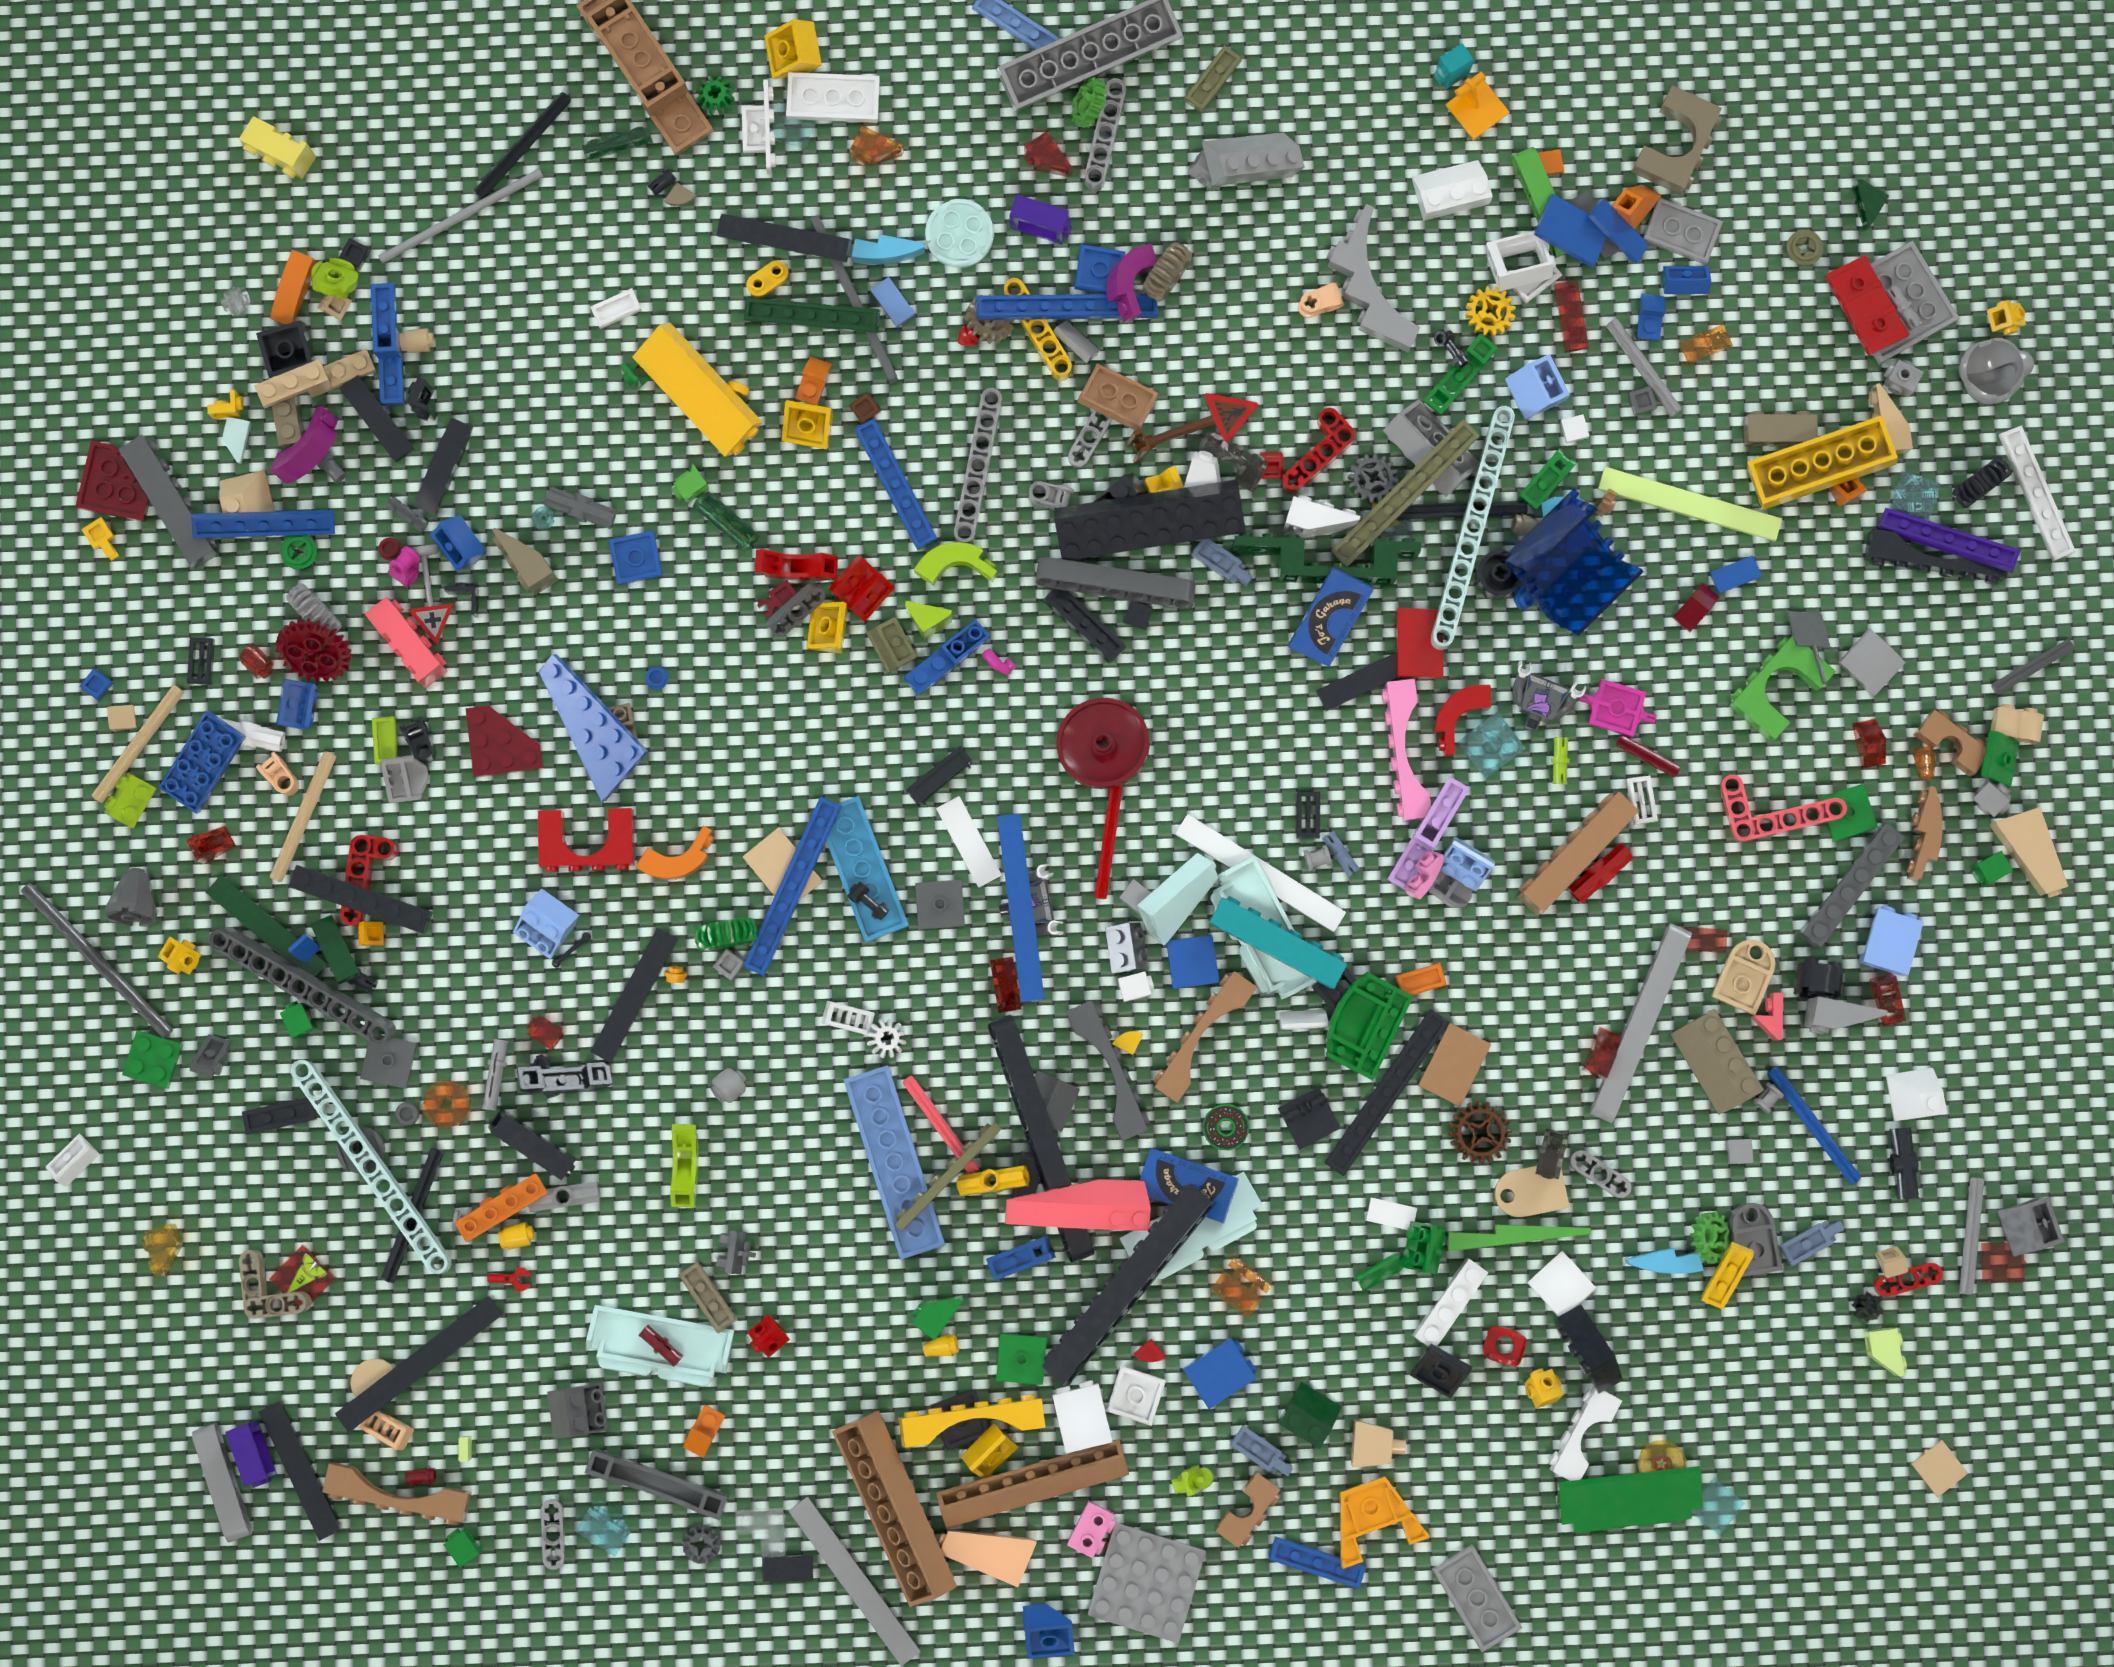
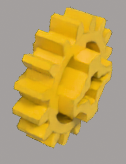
(1492, 319)

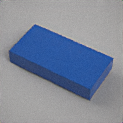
(1735, 574)

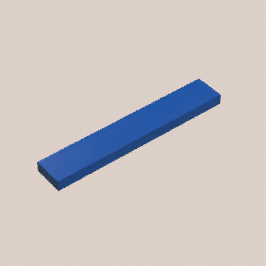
(895, 484)
(263, 523)

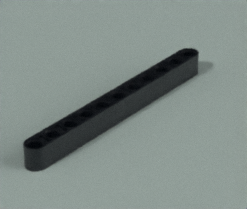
(1036, 1125)

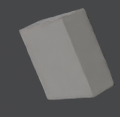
(729, 964)
(1740, 1151)

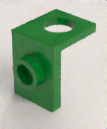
(631, 377)

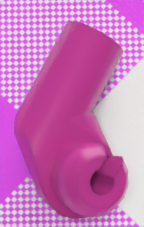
(992, 659)

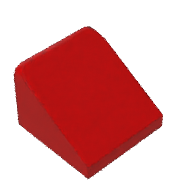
(1275, 467)

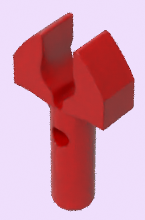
(511, 1278)

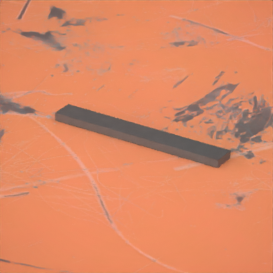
(855, 302)

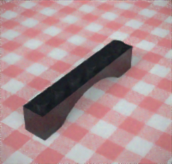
(1889, 548)
(360, 899)

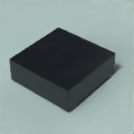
(355, 253)
(1137, 615)

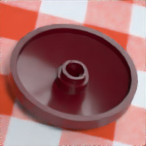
(1103, 743)

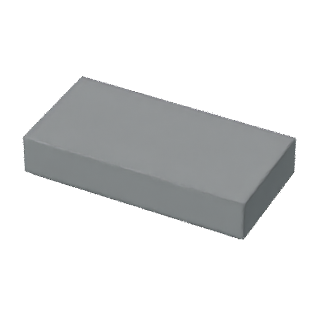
(1076, 341)

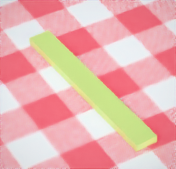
(1690, 504)

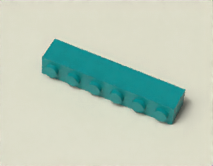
(1278, 943)

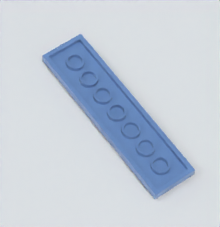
(892, 1158)

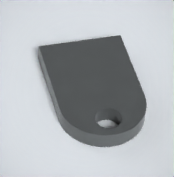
(1758, 1236)

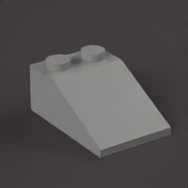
(1830, 1014)

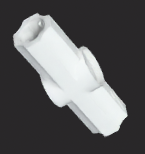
(258, 736)

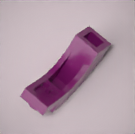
(1121, 280)
(308, 450)

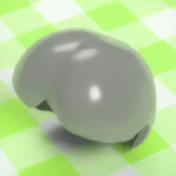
(1994, 370)

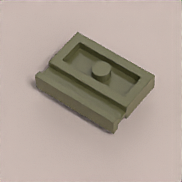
(891, 645)

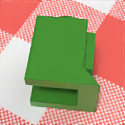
(689, 485)

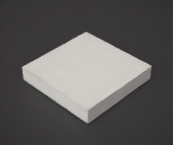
(1136, 1395)

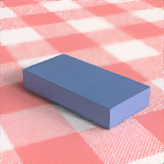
(892, 302)

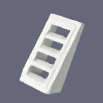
(836, 1023)

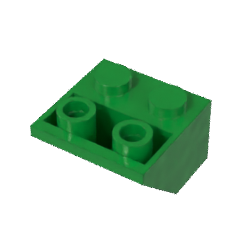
(1423, 1247)

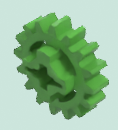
(1088, 102)
(1711, 1237)

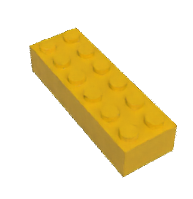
(1822, 462)

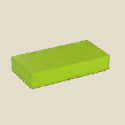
(385, 738)

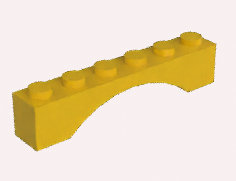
(922, 1429)

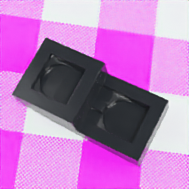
(787, 1569)

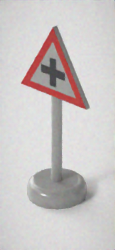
(433, 617)

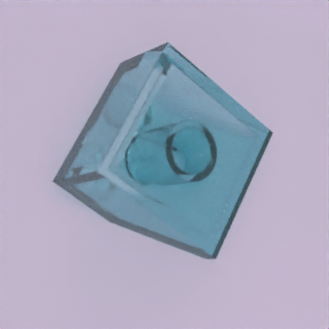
(1491, 745)

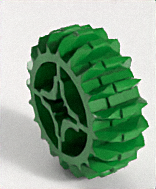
(725, 934)

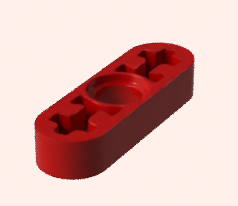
(1926, 1281)

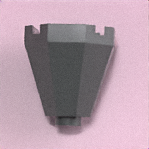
(132, 900)

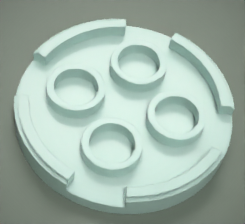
(959, 233)

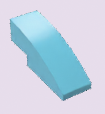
(886, 251)
(1667, 1262)

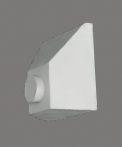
(1915, 1094)

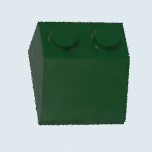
(1310, 1415)

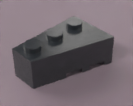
(1590, 1348)

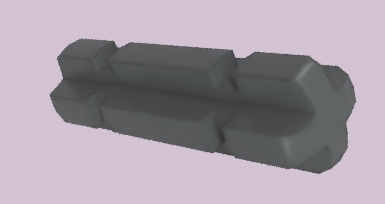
(407, 514)

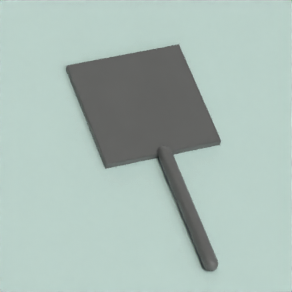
(1810, 632)

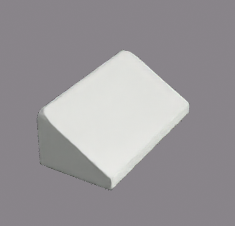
(1303, 1019)
(72, 1160)

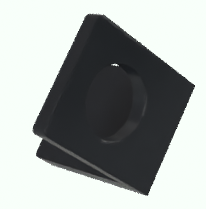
(465, 589)

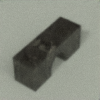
(1249, 466)

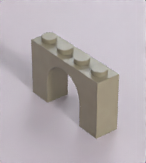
(1700, 119)

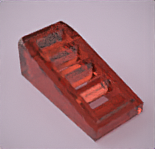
(1893, 987)

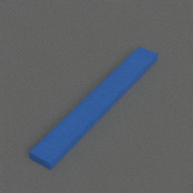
(1056, 307)
(792, 886)
(1020, 908)

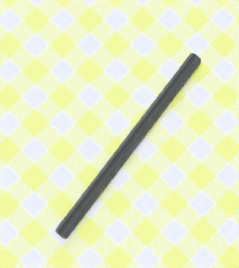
(97, 960)

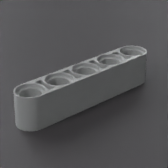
(1101, 145)
(222, 1482)

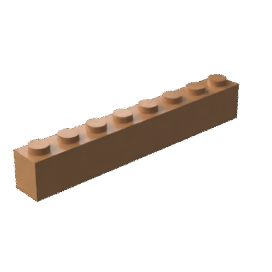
(1032, 1483)

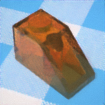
(874, 148)

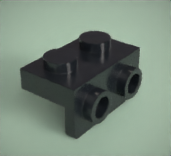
(419, 397)

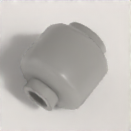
(728, 1085)

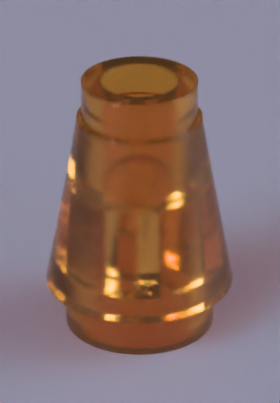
(1925, 762)

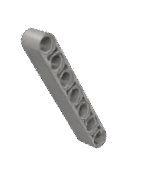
(982, 456)

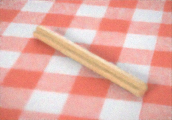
(137, 743)
(303, 816)

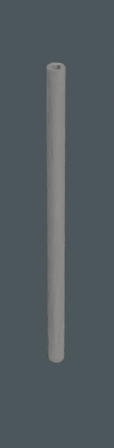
(461, 215)

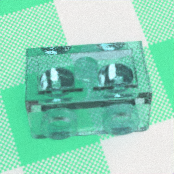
(603, 1530)

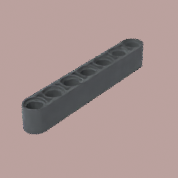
(1115, 583)

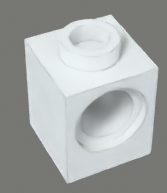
(1135, 986)

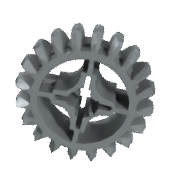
(311, 607)

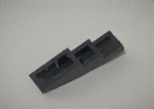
(377, 419)
(443, 466)

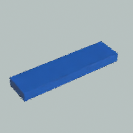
(1315, 1562)

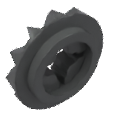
(710, 1538)

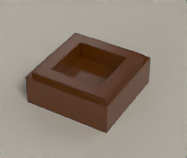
(864, 408)

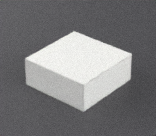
(1574, 429)

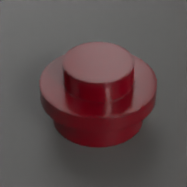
(389, 548)

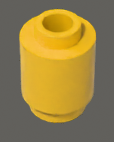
(516, 1236)

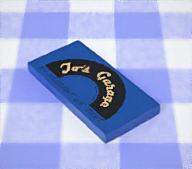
(1330, 616)
(1167, 1174)

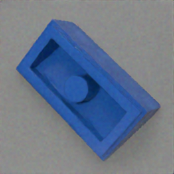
(1686, 280)

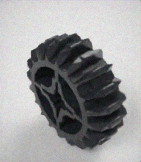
(1982, 482)

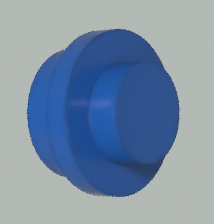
(1523, 598)
(656, 678)

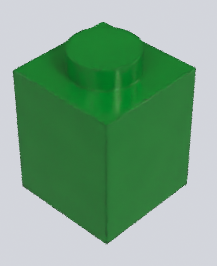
(1991, 868)
(297, 1019)
(462, 1546)

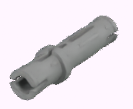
(495, 1073)

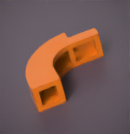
(680, 866)

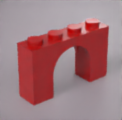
(616, 852)

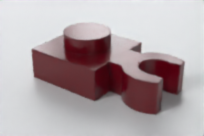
(779, 596)

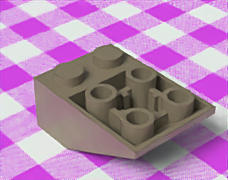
(533, 568)

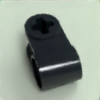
(418, 736)

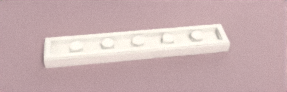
(2037, 493)

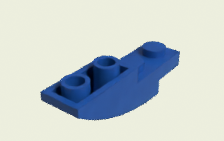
(947, 657)

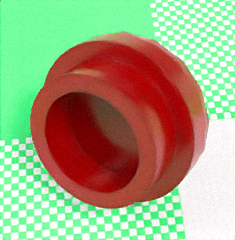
(966, 337)

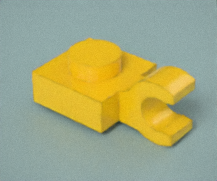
(100, 536)

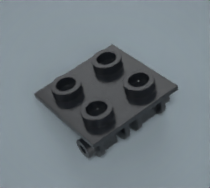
(1309, 1118)

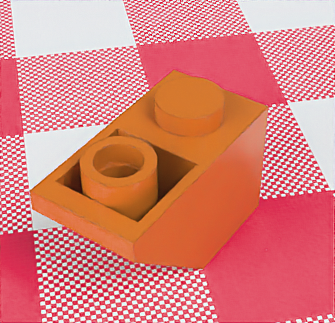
(1635, 204)

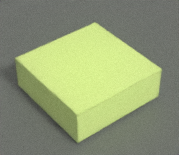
(465, 1449)

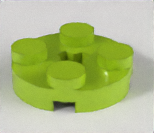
(324, 281)

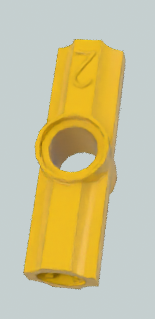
(1005, 1179)

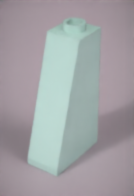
(1177, 897)

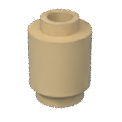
(417, 340)

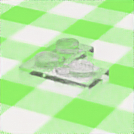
(769, 1523)

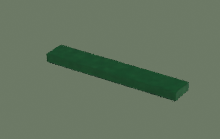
(812, 315)
(261, 923)

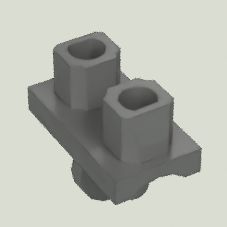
(737, 1252)

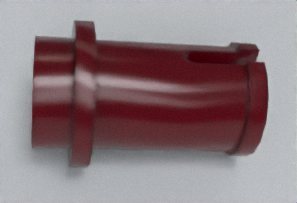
(421, 1476)

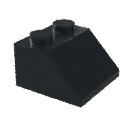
(285, 347)

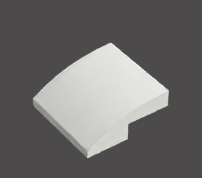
(1561, 1284)

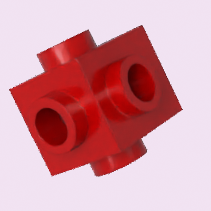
(767, 1336)

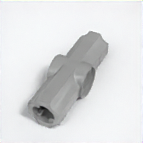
(578, 1195)

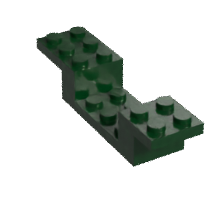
(1291, 568)

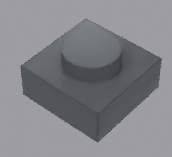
(1642, 401)

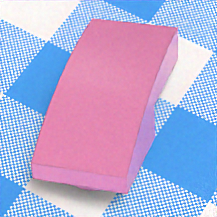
(1428, 868)

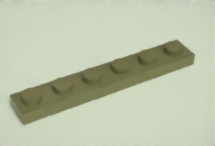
(939, 1182)

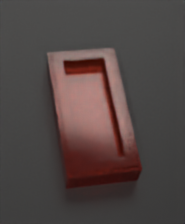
(1707, 940)

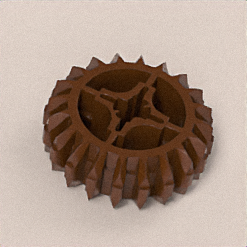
(1497, 1143)

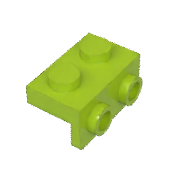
(129, 799)

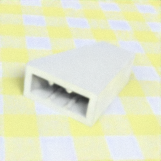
(1203, 470)

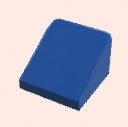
(304, 948)

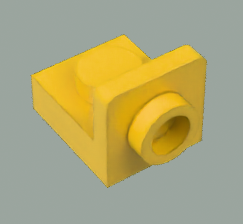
(223, 409)

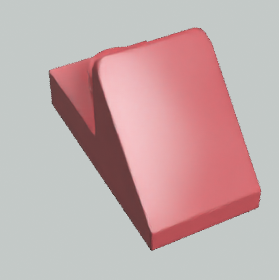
(1772, 1024)

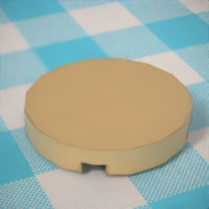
(368, 1373)

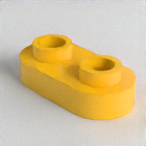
(768, 279)

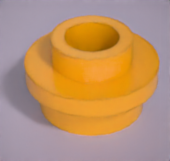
(675, 974)

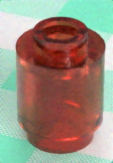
(256, 662)

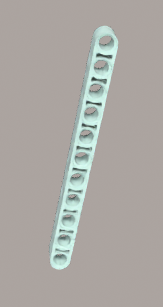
(1477, 517)
(360, 1161)

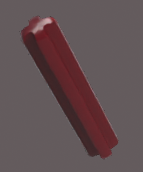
(1648, 756)

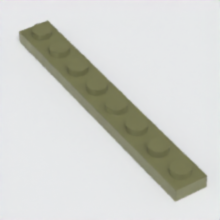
(1405, 493)

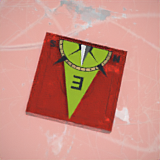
(303, 1273)

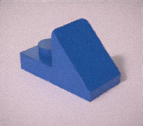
(1650, 317)

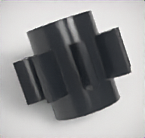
(1867, 1307)

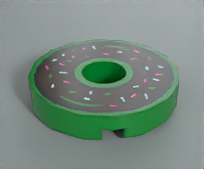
(1216, 1137)

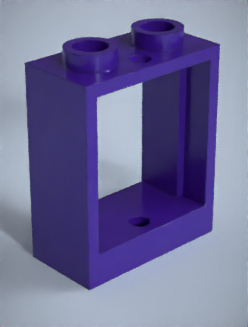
(1040, 219)
(251, 1454)

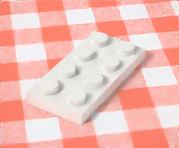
(833, 97)

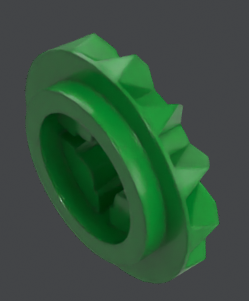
(288, 554)

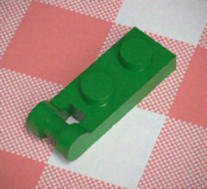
(1547, 480)

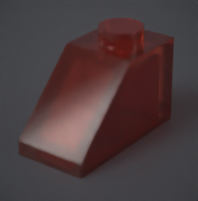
(1047, 156)
(1602, 1053)

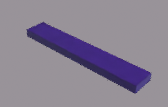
(1949, 540)

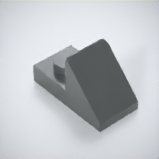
(210, 1056)

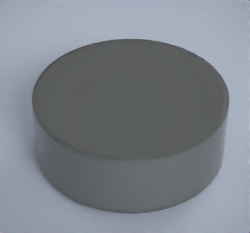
(407, 1114)

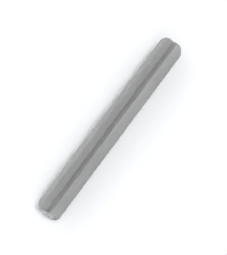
(1643, 367)
(1971, 1236)

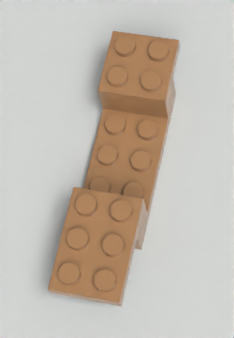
(648, 71)

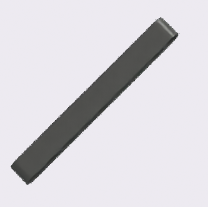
(291, 985)

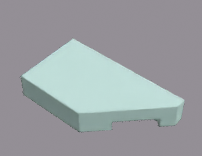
(236, 437)

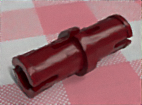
(661, 1345)

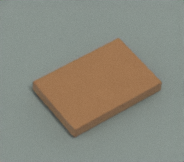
(1118, 397)
(1454, 1065)

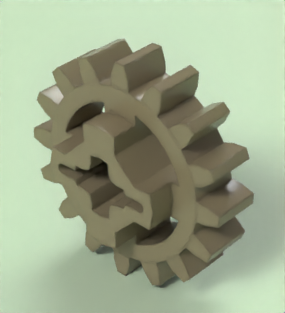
(988, 329)

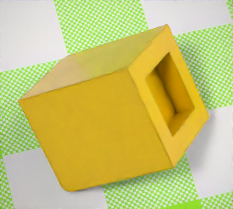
(1165, 481)

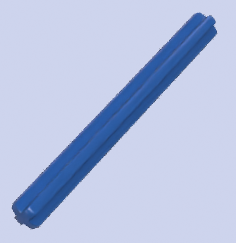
(1814, 1125)

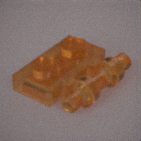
(1235, 1293)

